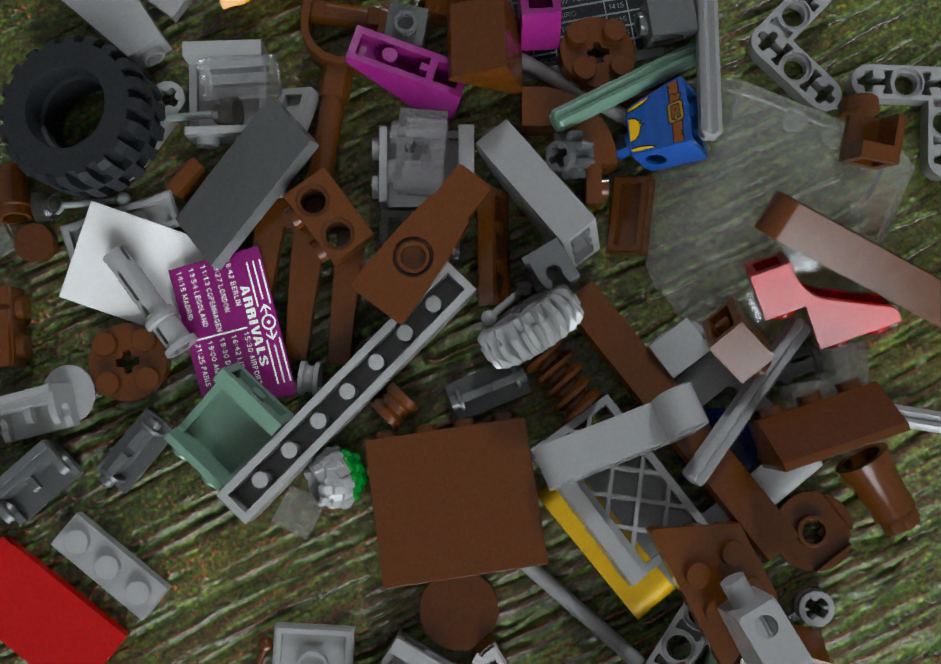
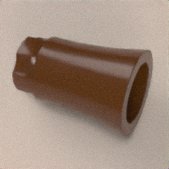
(880, 488)

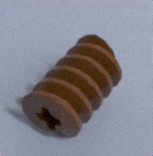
(563, 381)

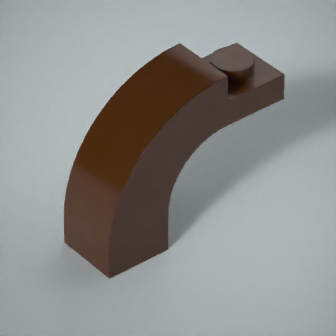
(535, 109)

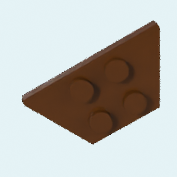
(698, 562)

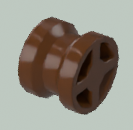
(394, 405)

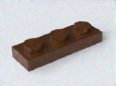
(493, 249)

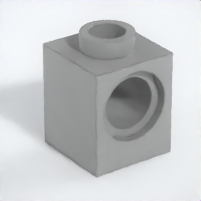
(679, 346)

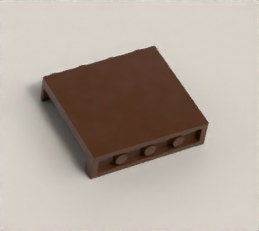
(455, 501)

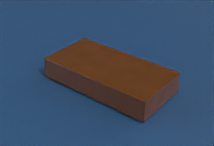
(630, 215)

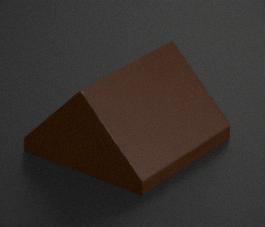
(485, 45)

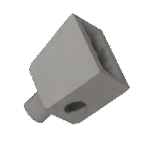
(759, 625)

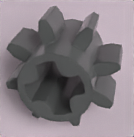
(570, 154)

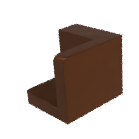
(872, 140)

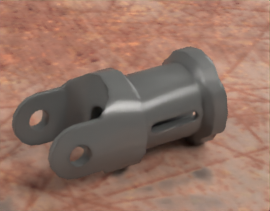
(808, 361)

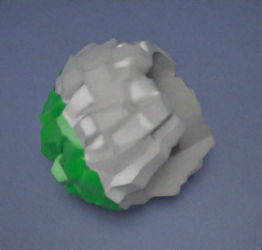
(336, 477)

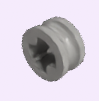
(309, 378)
(812, 619)

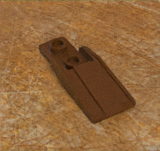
(421, 246)

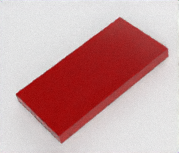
(48, 617)

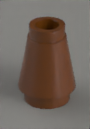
(14, 195)

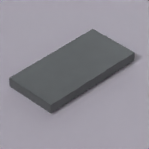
(246, 182)

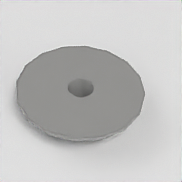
(82, 386)

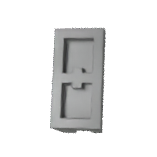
(38, 411)

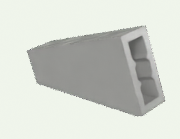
(125, 26)
(539, 192)

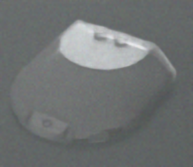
(710, 206)

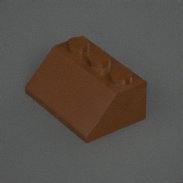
(825, 425)

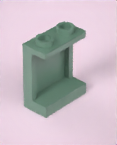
(228, 426)

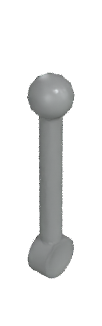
(490, 316)

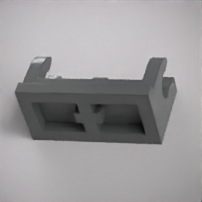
(548, 264)
(36, 480)

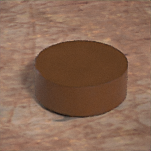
(859, 103)
(36, 243)

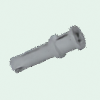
(159, 316)

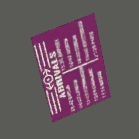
(233, 321)

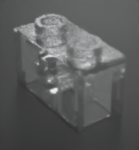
(419, 129)

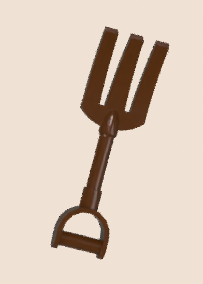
(271, 229)

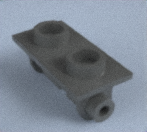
(486, 390)
(134, 452)

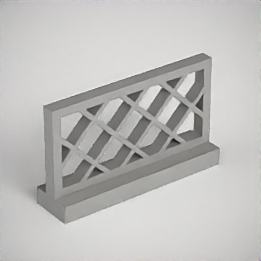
(597, 519)

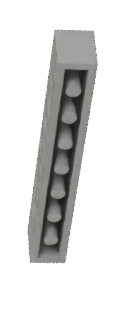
(343, 398)

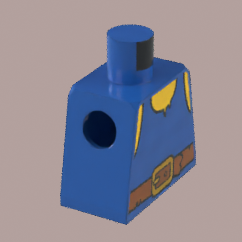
(663, 128)

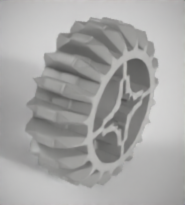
(531, 326)

